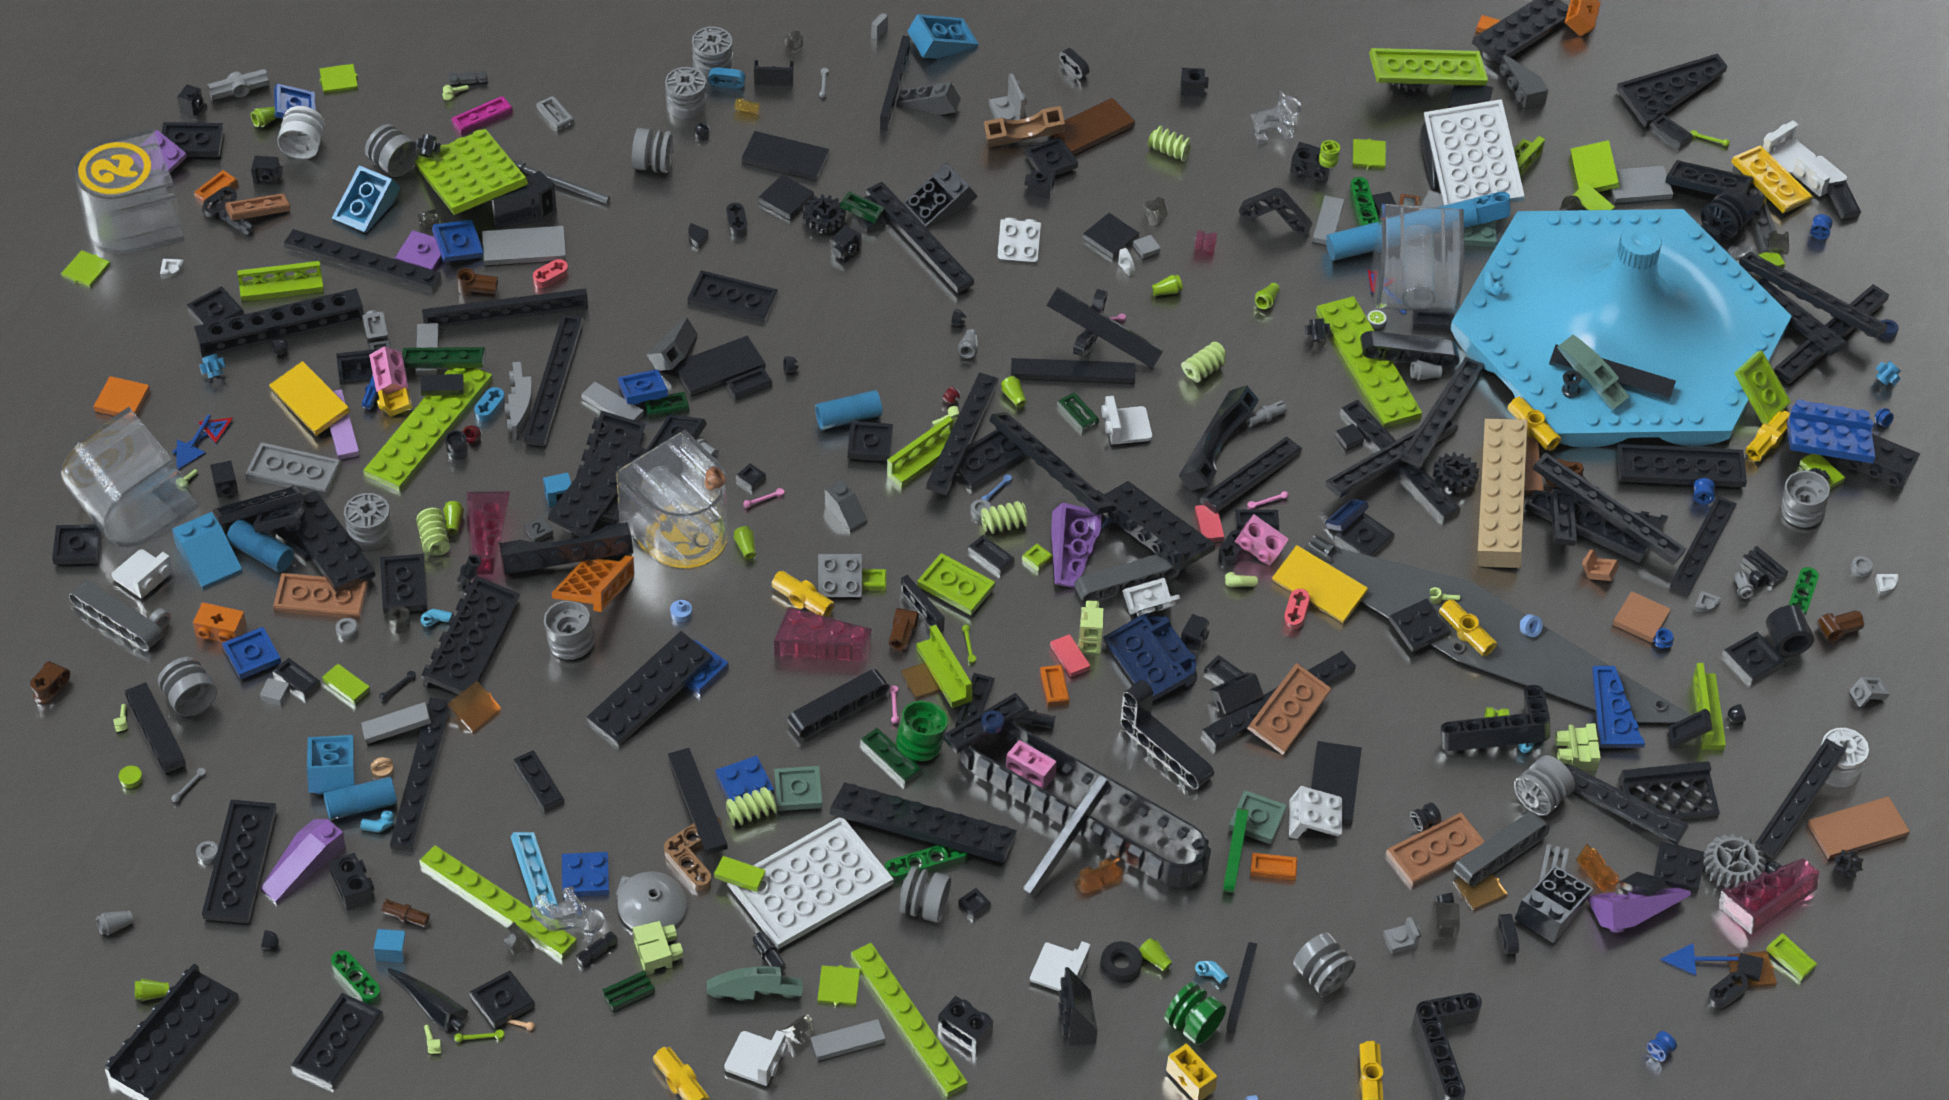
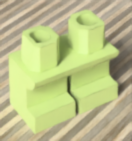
(1091, 628)
(1581, 747)
(653, 946)

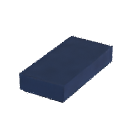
(1346, 514)

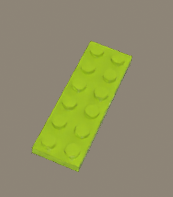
(1428, 66)

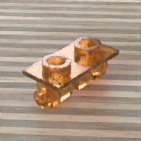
(1595, 867)
(1090, 878)

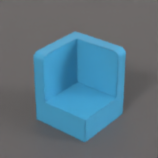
(555, 485)
(389, 946)

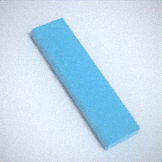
(532, 866)

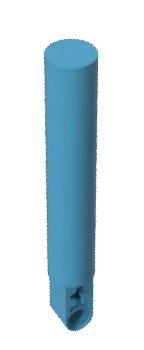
(1363, 238)

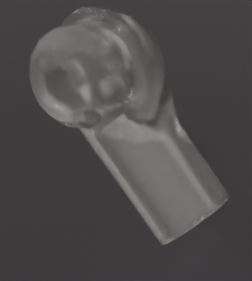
(1736, 254)

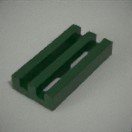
(862, 207)
(667, 405)
(1074, 412)
(626, 988)

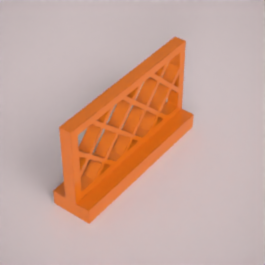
(607, 582)

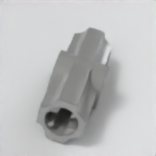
(238, 84)

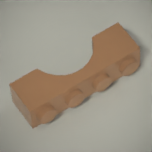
(1004, 131)

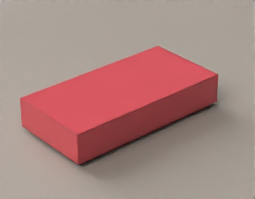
(1209, 523)
(1070, 655)

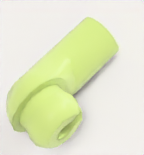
(1234, 580)

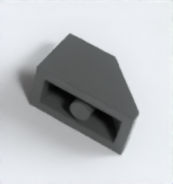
(844, 505)

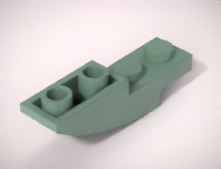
(1594, 369)
(745, 981)

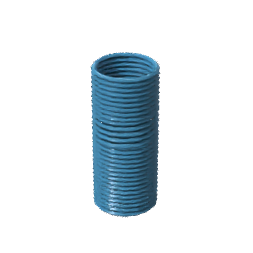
(844, 410)
(260, 546)
(367, 796)

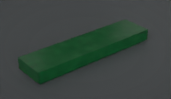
(444, 357)

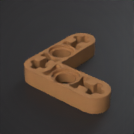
(685, 853)

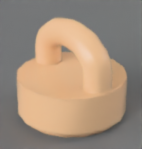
(382, 768)

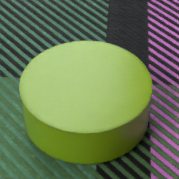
(130, 777)

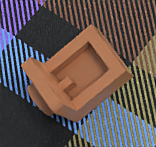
(1599, 568)

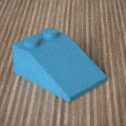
(941, 36)
(366, 199)
(206, 550)
(330, 763)

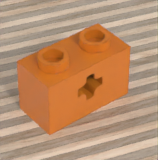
(1582, 15)
(218, 622)

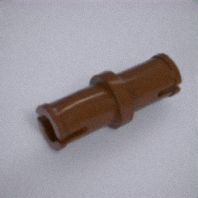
(405, 913)

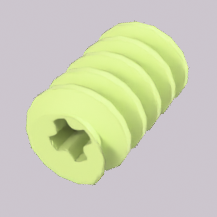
(1169, 144)
(1204, 362)
(1004, 516)
(433, 532)
(750, 805)

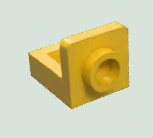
(395, 402)

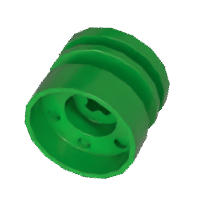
(921, 730)
(1195, 1013)

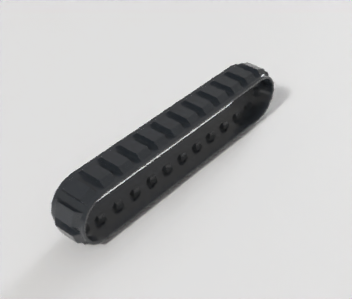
(1093, 830)

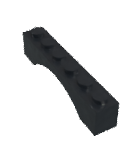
(1232, 412)
(529, 555)

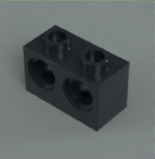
(1306, 162)
(348, 881)
(962, 1027)

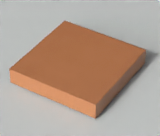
(1641, 616)

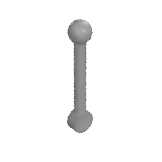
(824, 71)
(200, 774)

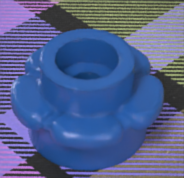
(1883, 417)
(1663, 638)

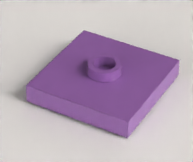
(420, 251)

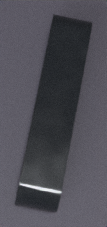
(1409, 348)
(838, 703)
(155, 728)

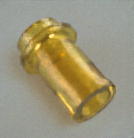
(746, 106)

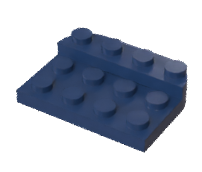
(1153, 652)

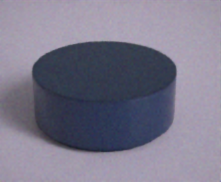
(1891, 330)
(992, 722)

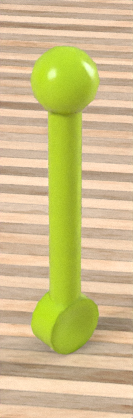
(1725, 142)
(971, 658)
(499, 1035)

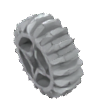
(1722, 857)

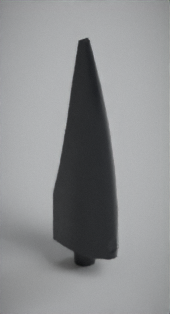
(1428, 158)
(437, 1005)

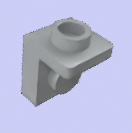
(374, 325)
(1869, 688)
(1402, 937)

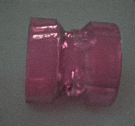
(1210, 239)

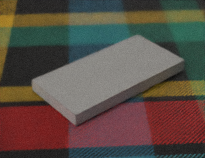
(523, 245)
(293, 468)

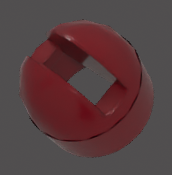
(950, 395)
(472, 431)

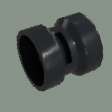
(456, 445)
(1424, 817)

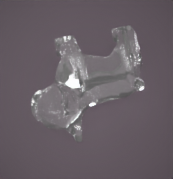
(1276, 118)
(568, 914)

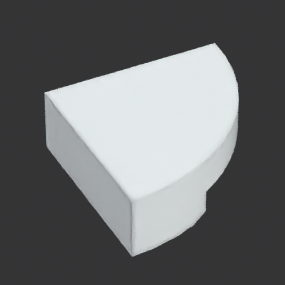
(1126, 262)
(171, 267)
(1886, 583)

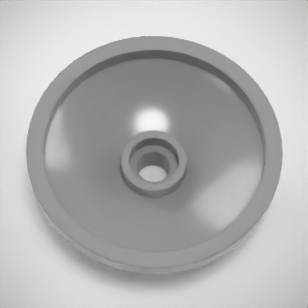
(639, 908)

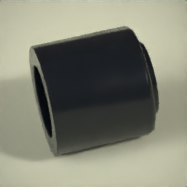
(1789, 630)

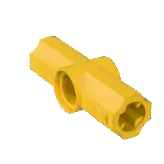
(1535, 423)
(1768, 437)
(802, 594)
(1475, 634)
(1371, 1066)
(678, 1075)

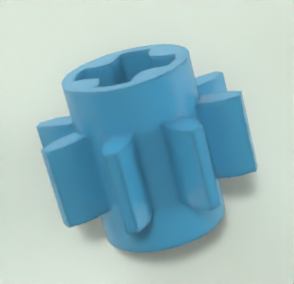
(212, 365)
(1888, 373)

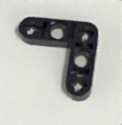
(1299, 221)
(1087, 340)

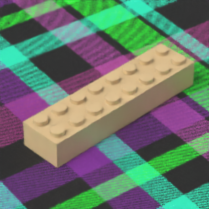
(1502, 493)

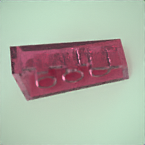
(485, 525)
(821, 637)
(1770, 895)

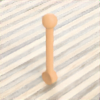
(529, 1026)

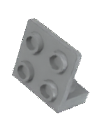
(1010, 106)
(840, 575)

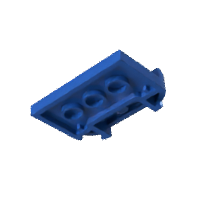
(1831, 431)

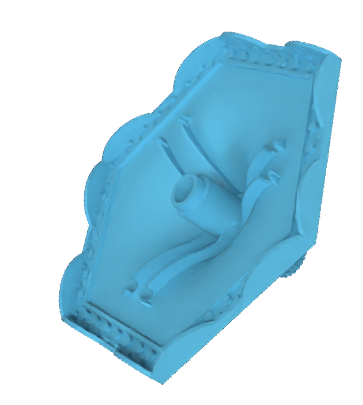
(1638, 293)

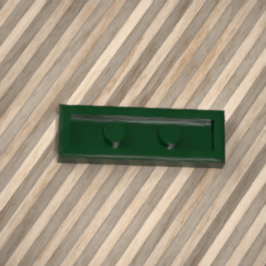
(890, 757)

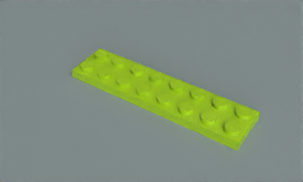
(1376, 378)
(424, 431)

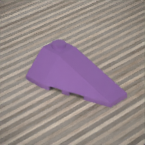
(1073, 539)
(303, 857)
(1629, 910)

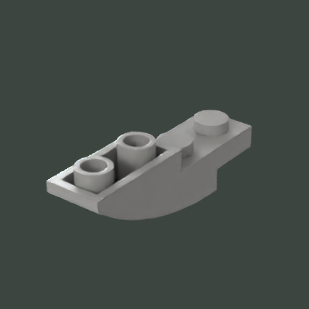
(520, 401)

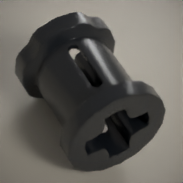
(1571, 384)

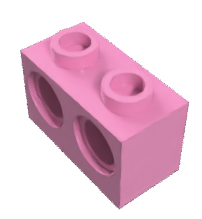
(388, 370)
(1261, 540)
(1031, 764)

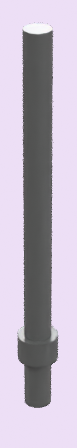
(564, 183)

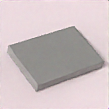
(1641, 185)

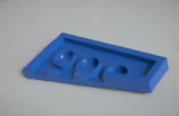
(1613, 711)

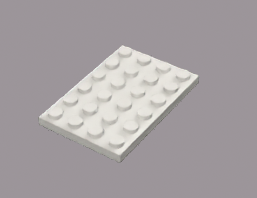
(1473, 152)
(813, 882)

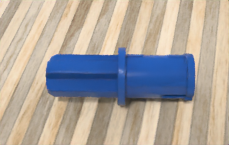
(370, 396)

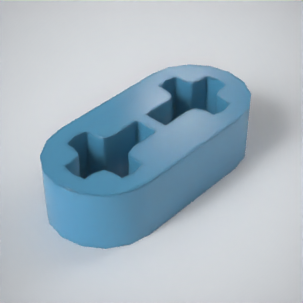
(726, 78)
(487, 403)

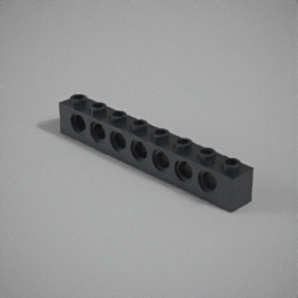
(279, 322)

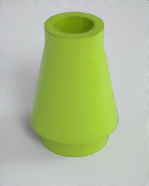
(263, 116)
(1169, 285)
(1266, 297)
(1013, 390)
(453, 515)
(745, 540)
(1155, 954)
(150, 989)

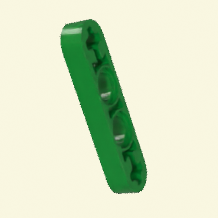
(1362, 208)
(1235, 850)
(924, 856)

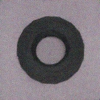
(1129, 951)

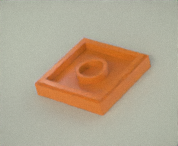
(119, 395)

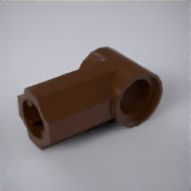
(469, 282)
(903, 625)
(1835, 627)

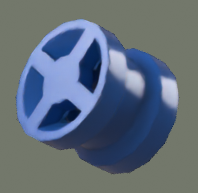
(1821, 226)
(1704, 491)
(1661, 1045)

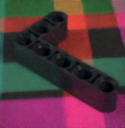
(1501, 730)
(1158, 739)
(1439, 1045)

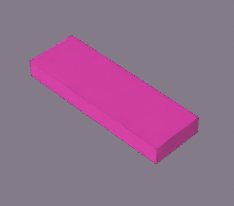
(482, 115)

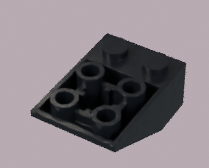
(940, 197)
(526, 204)
(1553, 903)
(1077, 1010)

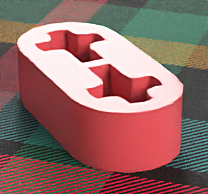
(552, 272)
(1301, 610)

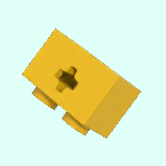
(1191, 1073)

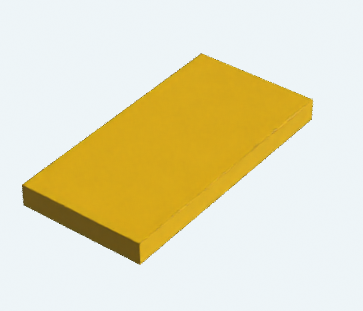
(1772, 179)
(309, 398)
(1327, 587)

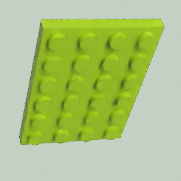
(470, 171)

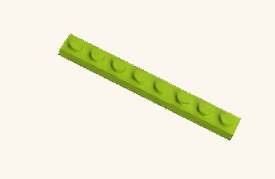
(495, 900)
(909, 1020)

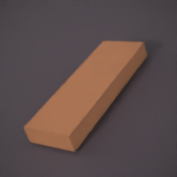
(257, 206)

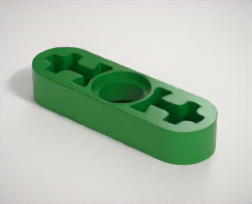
(1809, 588)
(353, 968)

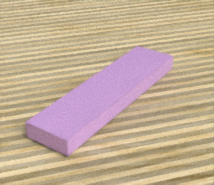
(343, 435)

